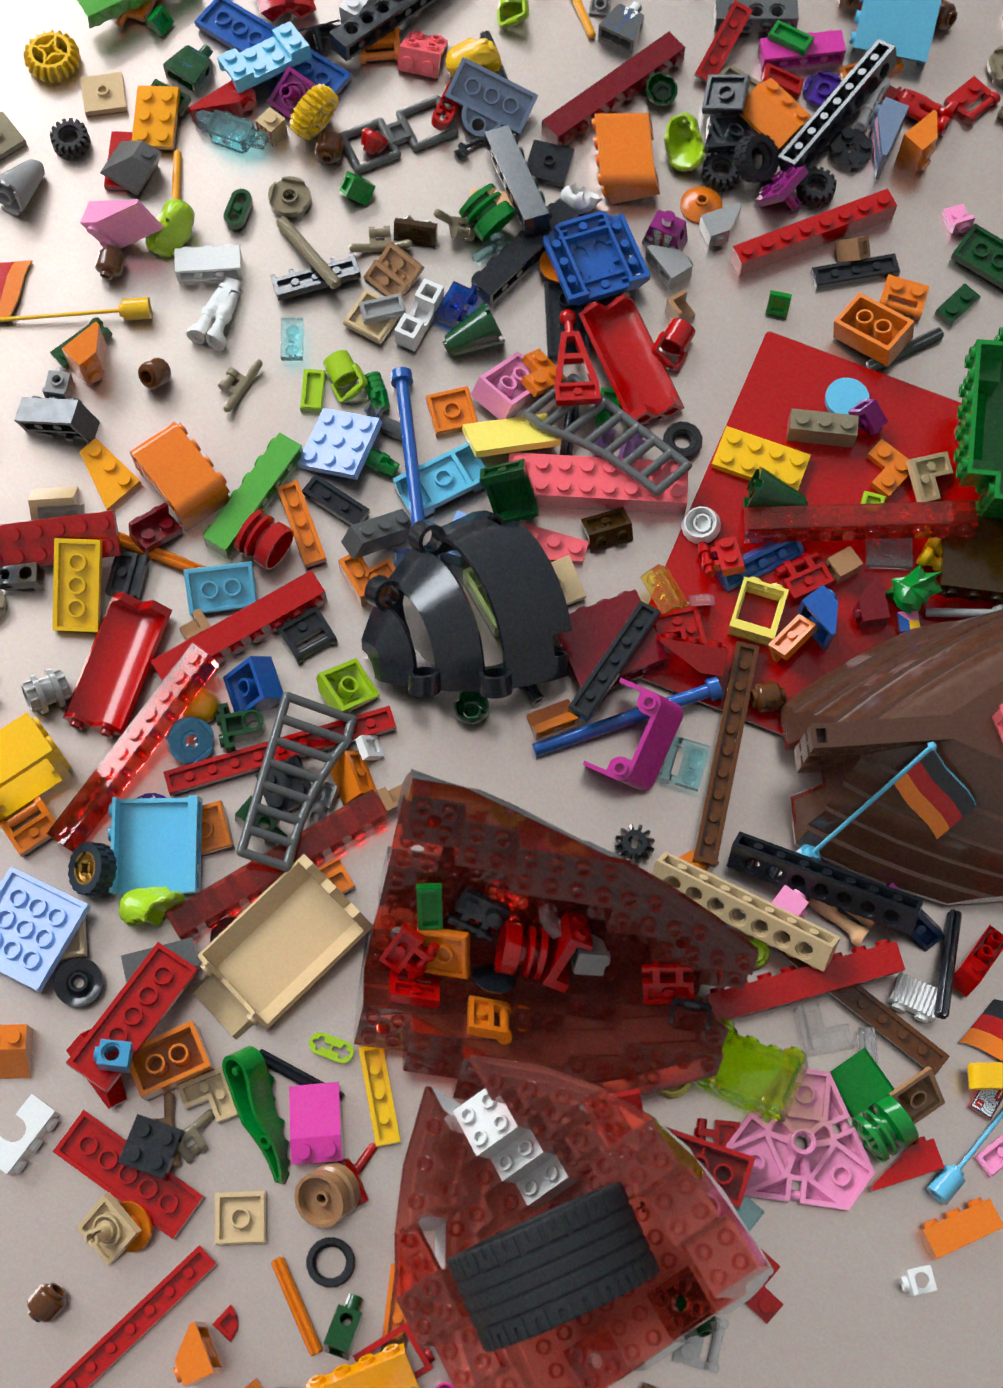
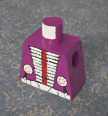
(667, 231)

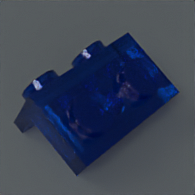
(456, 304)

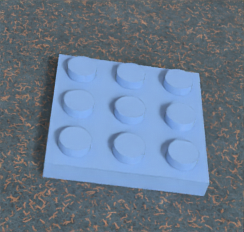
(340, 443)

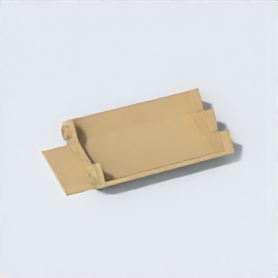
(277, 949)

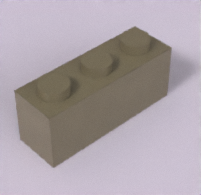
(822, 428)

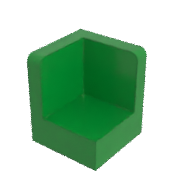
(357, 188)

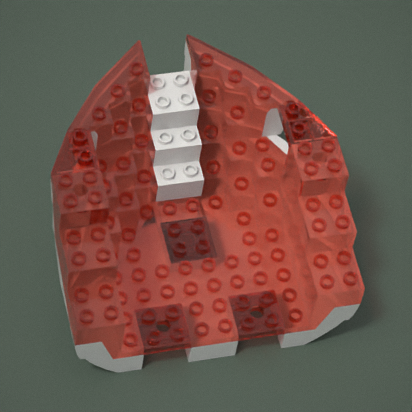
(527, 1149)

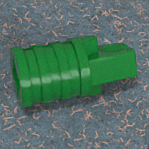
(376, 391)
(381, 462)

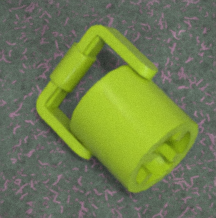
(516, 9)
(344, 373)

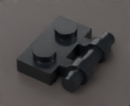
(481, 908)

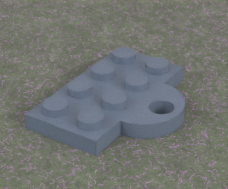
(489, 99)

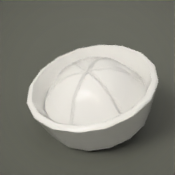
(701, 525)

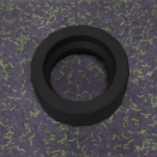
(317, 1248)

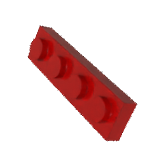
(723, 41)

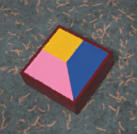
(906, 621)

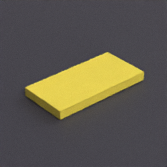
(507, 436)

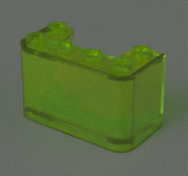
(757, 1074)

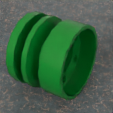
(483, 208)
(888, 1125)

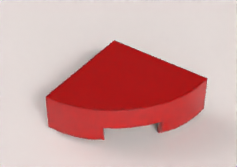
(228, 1323)

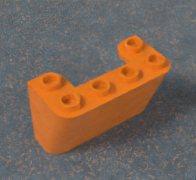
(625, 156)

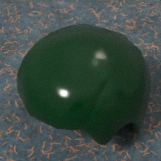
(661, 89)
(471, 707)

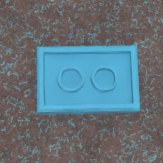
(220, 587)

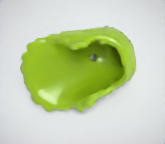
(684, 142)
(177, 224)
(148, 905)

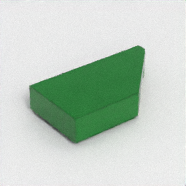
(605, 415)

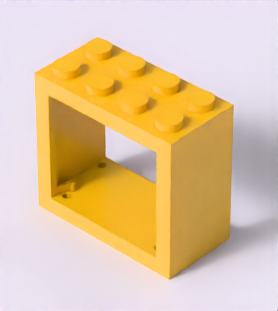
(28, 765)

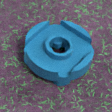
(177, 737)

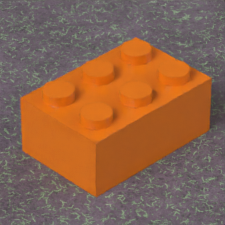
(873, 329)
(170, 1060)

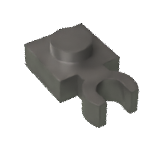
(325, 799)

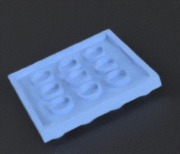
(35, 927)

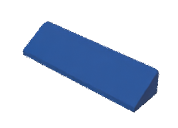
(762, 561)

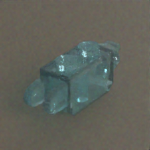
(231, 131)

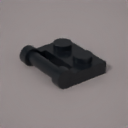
(303, 628)

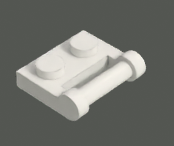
(691, 1351)

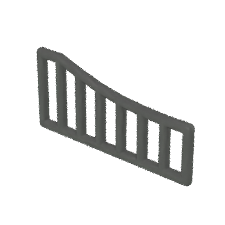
(607, 453)
(317, 779)

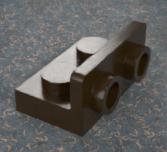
(607, 529)

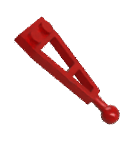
(574, 392)

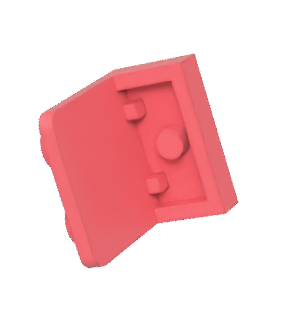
(421, 54)

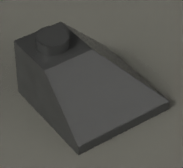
(132, 165)

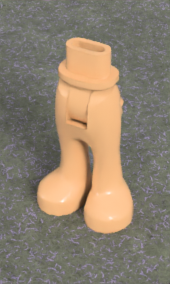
(856, 932)

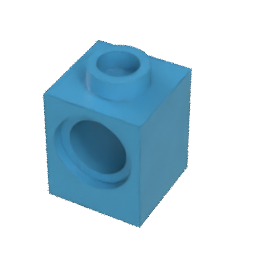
(124, 1060)

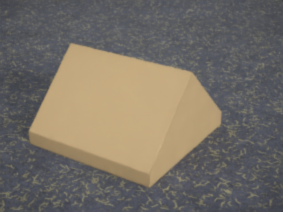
(52, 497)

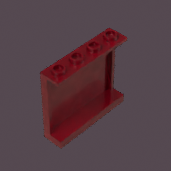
(596, 629)

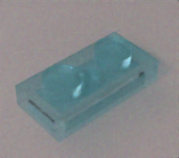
(292, 339)

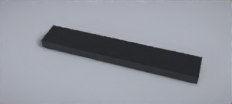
(614, 661)

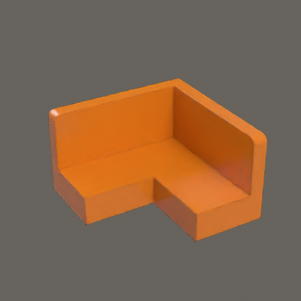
(358, 574)

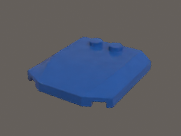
(595, 257)

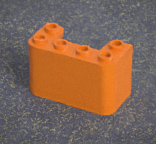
(181, 475)

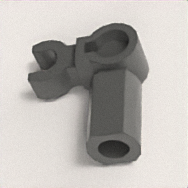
(389, 426)

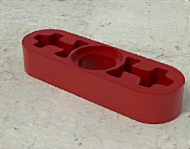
(442, 110)

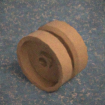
(327, 1194)

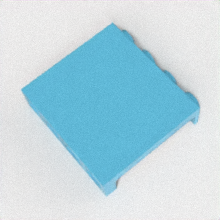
(898, 22)
(156, 843)

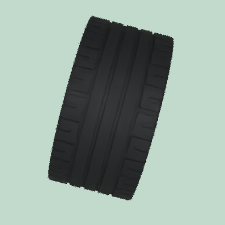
(553, 1267)

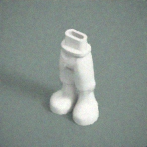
(219, 307)

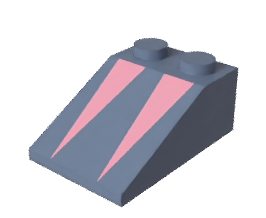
(886, 129)

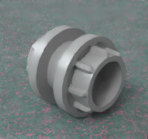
(46, 690)

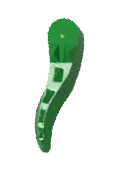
(254, 1102)

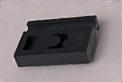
(127, 574)

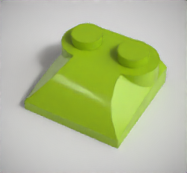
(346, 686)

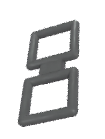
(397, 133)

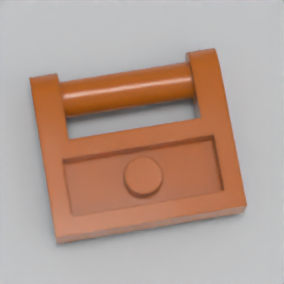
(391, 40)
(905, 292)
(32, 833)
(481, 1019)

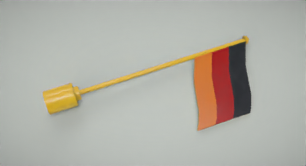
(11, 282)

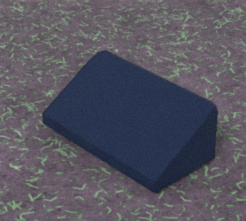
(926, 931)

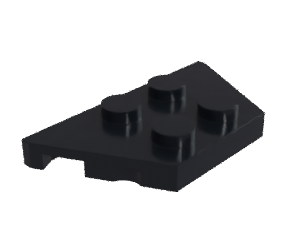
(725, 132)

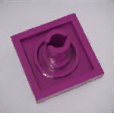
(289, 91)
(782, 188)

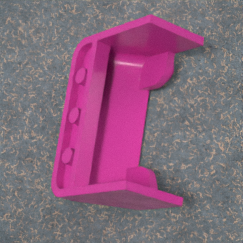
(654, 744)

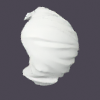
(580, 199)

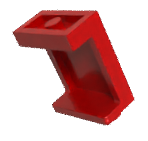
(575, 934)

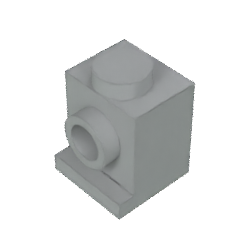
(58, 384)

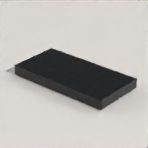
(554, 304)

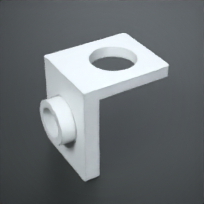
(909, 1284)

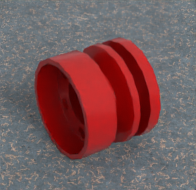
(264, 539)
(525, 950)

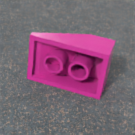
(316, 1123)

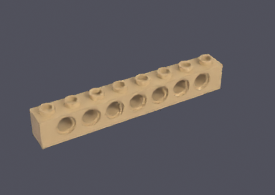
(756, 910)

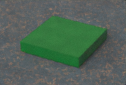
(860, 1082)

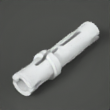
(867, 110)

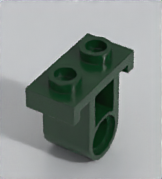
(236, 727)

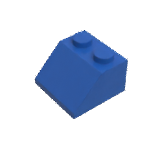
(821, 609)
(254, 684)

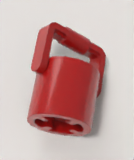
(674, 342)

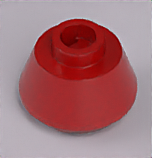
(373, 141)

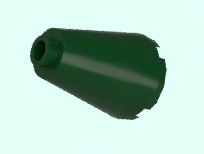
(474, 333)
(770, 491)

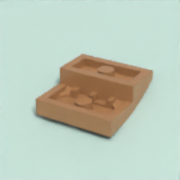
(394, 271)

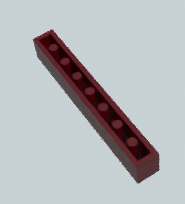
(613, 89)

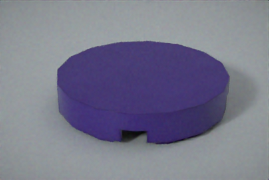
(819, 88)

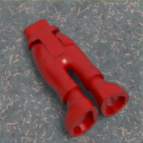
(921, 106)

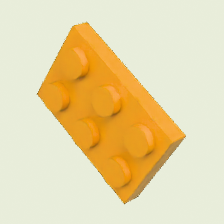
(156, 116)

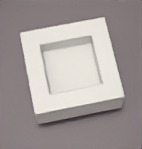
(369, 747)

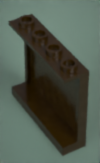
(974, 564)

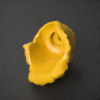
(478, 51)

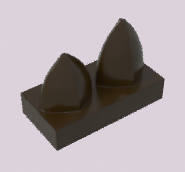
(417, 231)

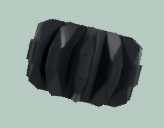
(643, 845)

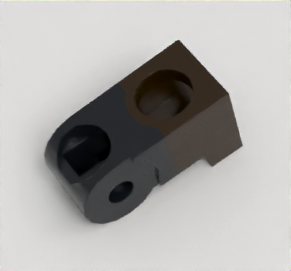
(22, 577)

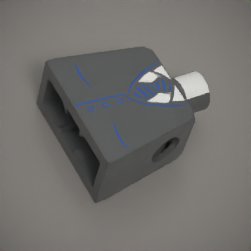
(622, 26)

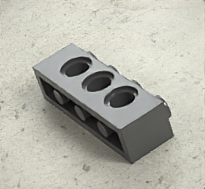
(763, 16)

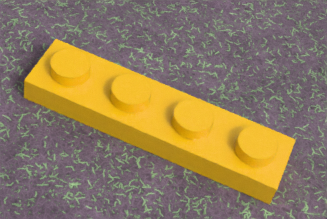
(379, 1096)

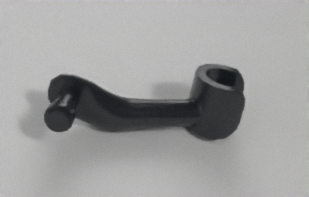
(462, 152)

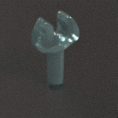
(493, 247)

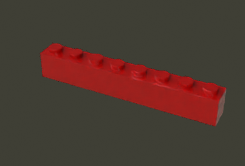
(813, 232)
(249, 623)
(807, 982)

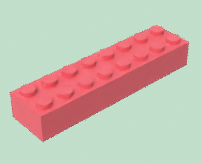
(599, 485)

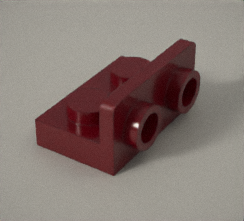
(154, 528)

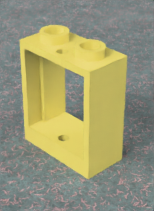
(752, 631)

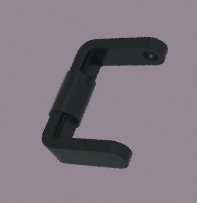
(693, 1005)

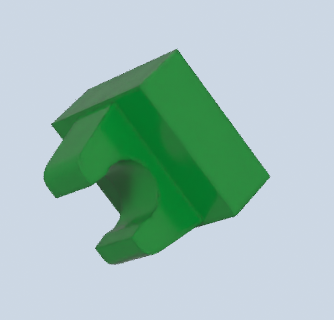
(159, 20)
(778, 303)

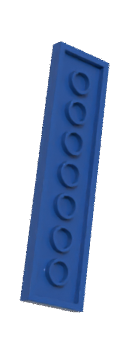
(243, 30)

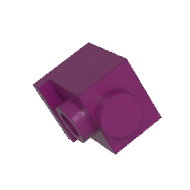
(870, 416)

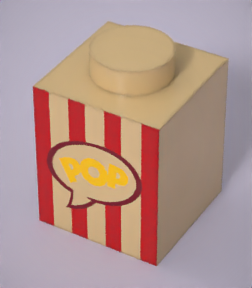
(272, 125)

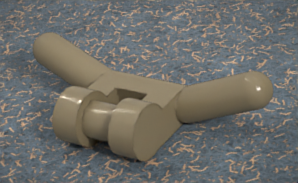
(455, 224)
(379, 246)
(242, 385)
(192, 1131)

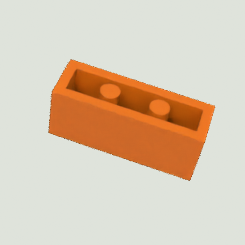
(960, 1228)

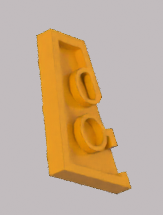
(109, 474)

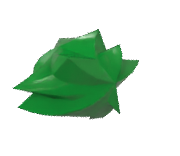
(913, 589)

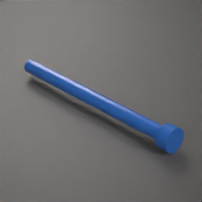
(401, 380)
(711, 689)

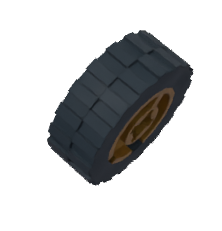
(92, 869)

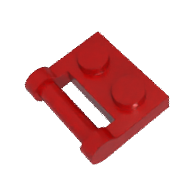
(968, 95)
(421, 992)

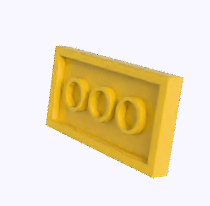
(744, 453)
(77, 585)

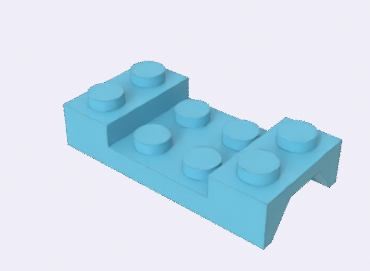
(266, 58)
(444, 478)

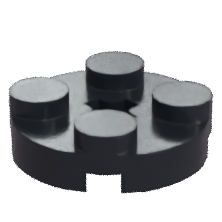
(856, 140)

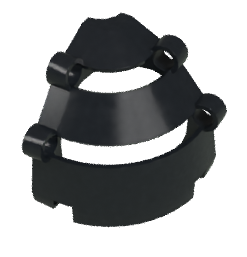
(521, 593)

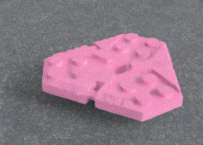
(831, 1167)

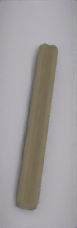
(308, 252)

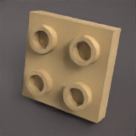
(108, 1229)

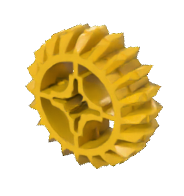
(48, 49)
(314, 111)

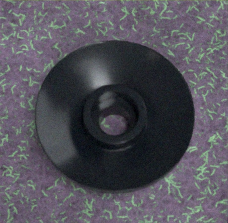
(70, 973)

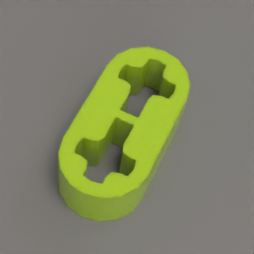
(333, 1042)

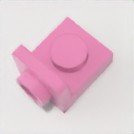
(958, 219)

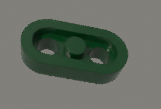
(238, 211)

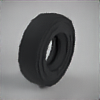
(687, 429)

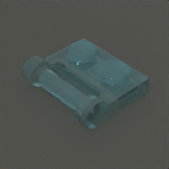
(691, 766)

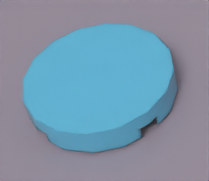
(844, 395)

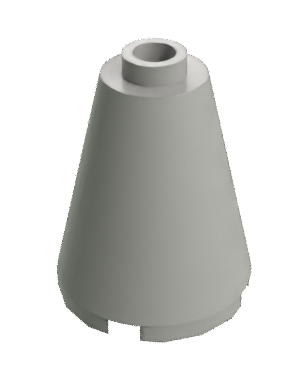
(19, 185)

